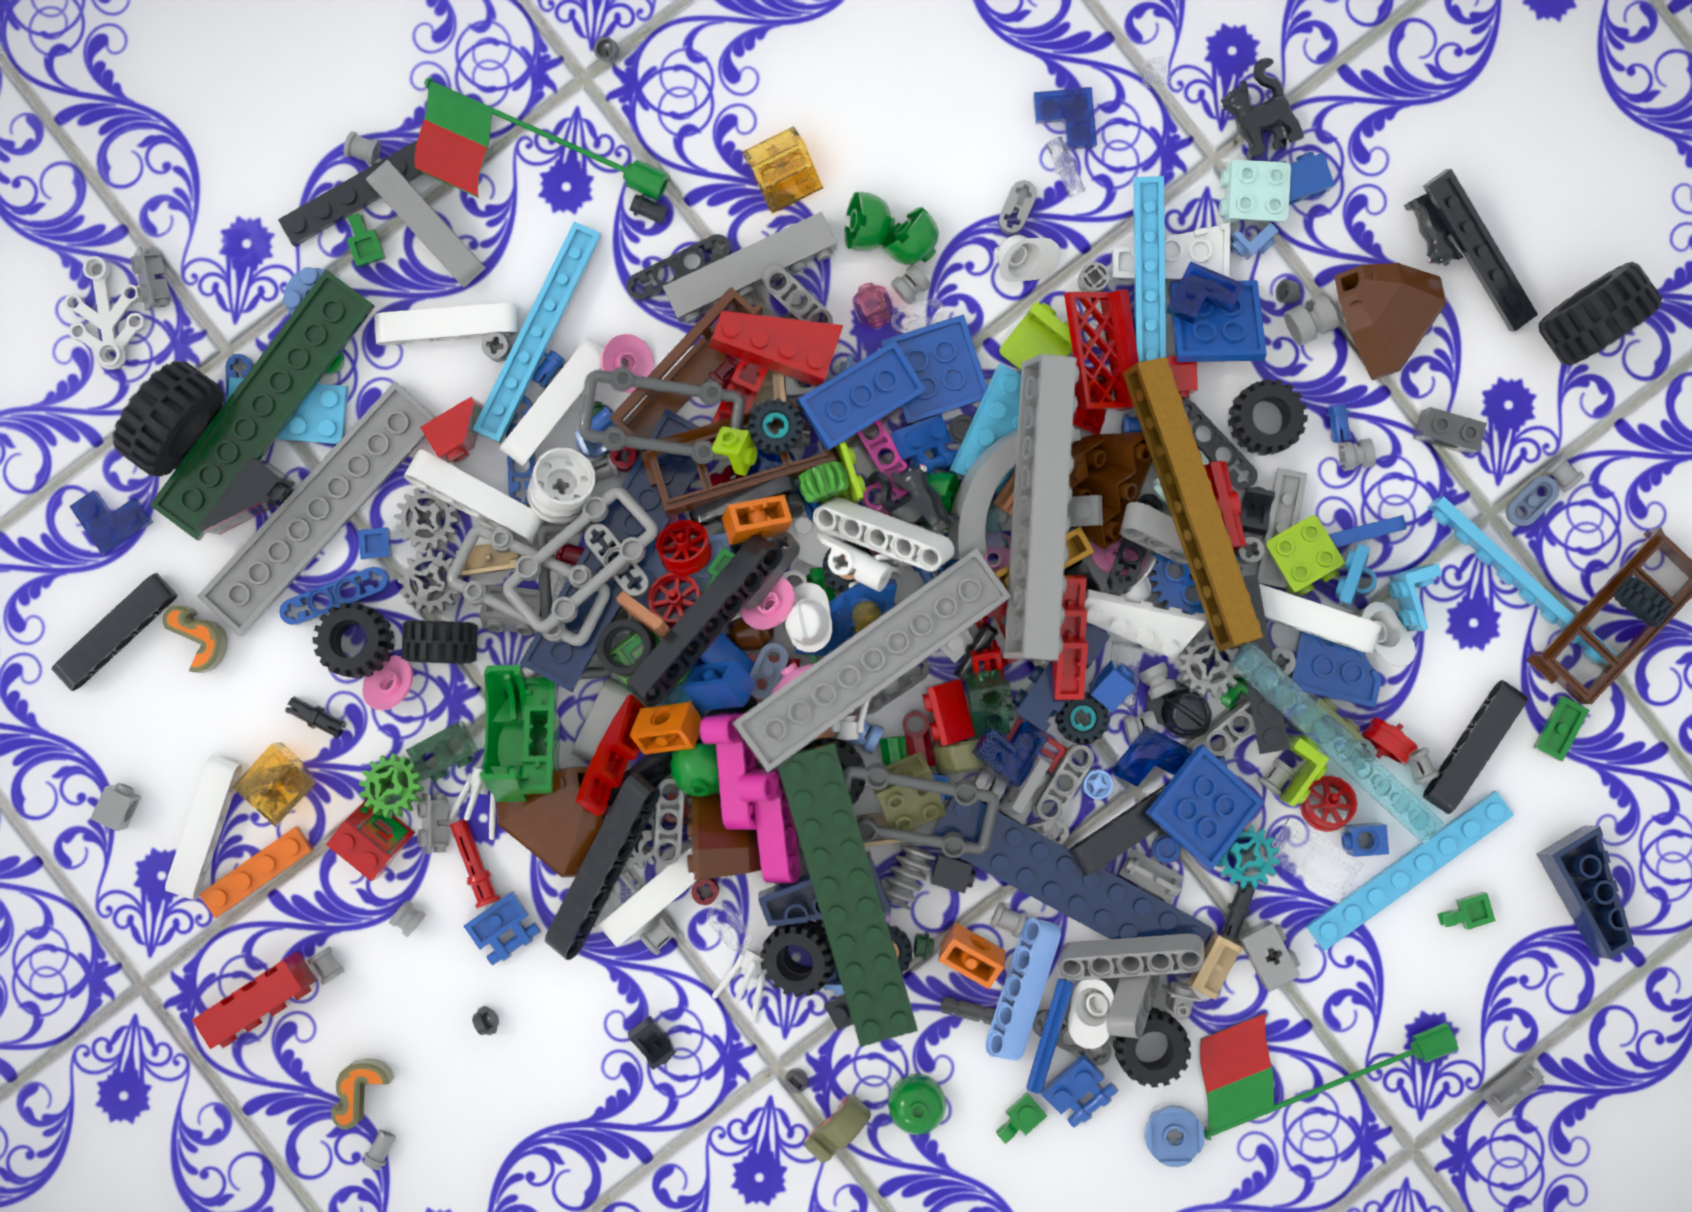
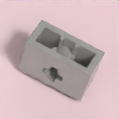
(1256, 944)

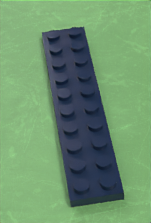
(567, 663)
(1054, 878)

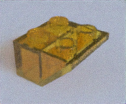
(782, 169)
(275, 783)

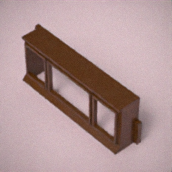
(691, 369)
(714, 493)
(1552, 670)

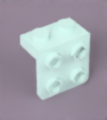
(1255, 191)

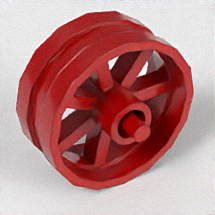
(684, 548)
(674, 599)
(1389, 741)
(1329, 804)

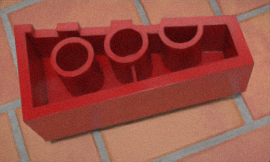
(778, 344)
(255, 999)

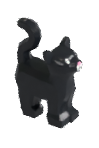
(1271, 115)
(1434, 231)
(922, 503)

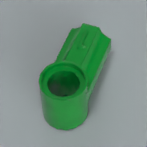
(893, 749)

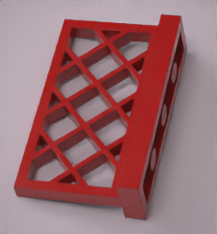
(1119, 346)

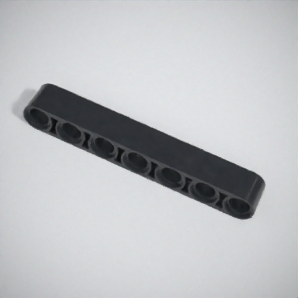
(704, 621)
(602, 866)

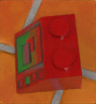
(452, 431)
(370, 841)

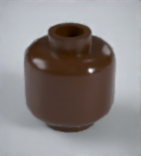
(748, 637)

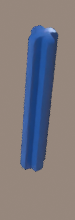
(1050, 1036)

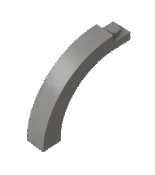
(977, 492)

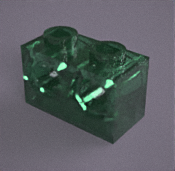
(985, 703)
(440, 746)

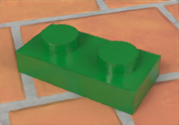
(1561, 728)

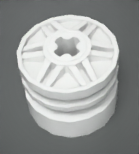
(560, 485)

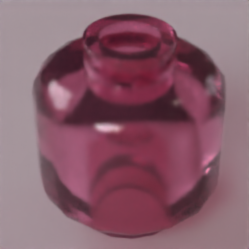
(873, 305)

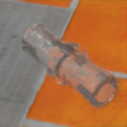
(1065, 166)

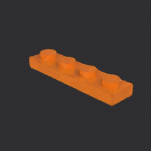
(256, 872)

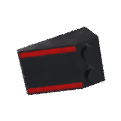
(251, 493)

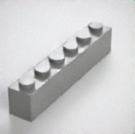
(743, 269)

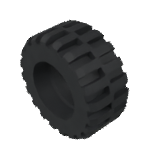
(1600, 313)
(167, 417)

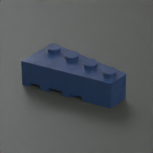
(1037, 701)
(1586, 886)
(798, 903)

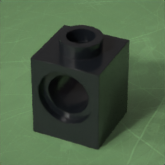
(952, 873)

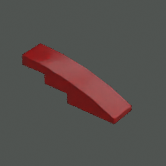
(746, 381)
(1070, 668)
(610, 759)

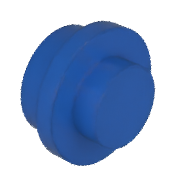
(1165, 848)

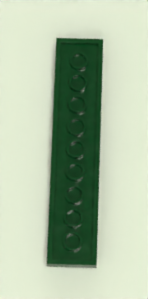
(264, 401)
(847, 894)

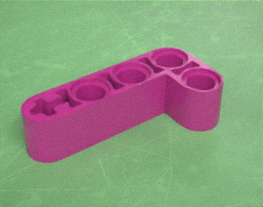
(873, 448)
(733, 760)
(774, 825)

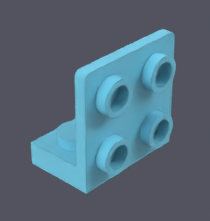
(1403, 589)

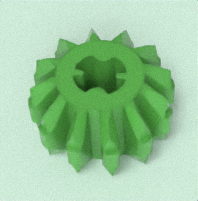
(824, 482)

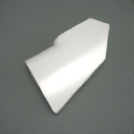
(867, 569)

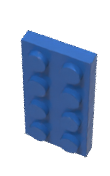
(861, 395)

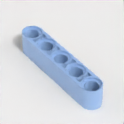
(1023, 989)

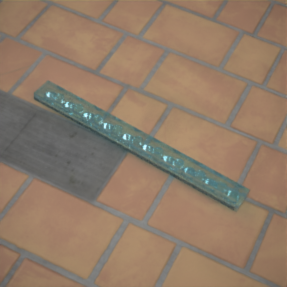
(1335, 742)

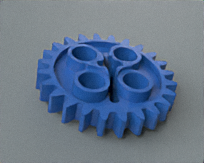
(1173, 590)

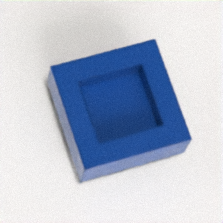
(374, 543)

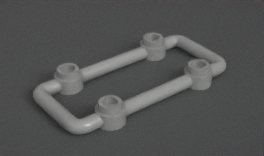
(503, 542)
(564, 608)

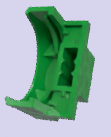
(519, 734)

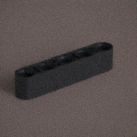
(114, 632)
(1475, 746)
(1116, 836)

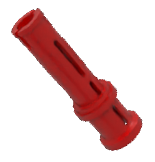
(478, 877)

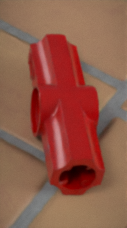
(1227, 501)

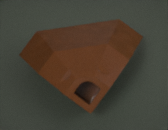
(1388, 312)
(1116, 470)
(553, 824)
(716, 849)

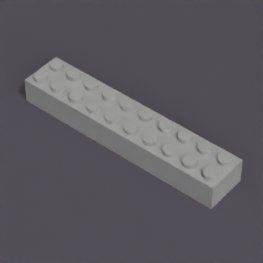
(1041, 508)

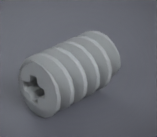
(907, 874)

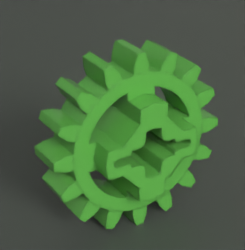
(384, 800)

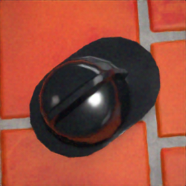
(1182, 712)

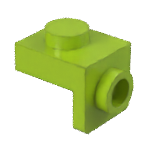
(738, 447)

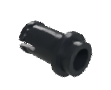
(648, 209)

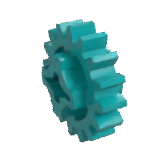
(1259, 863)

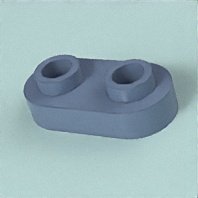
(1531, 502)
(767, 670)

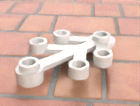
(106, 317)

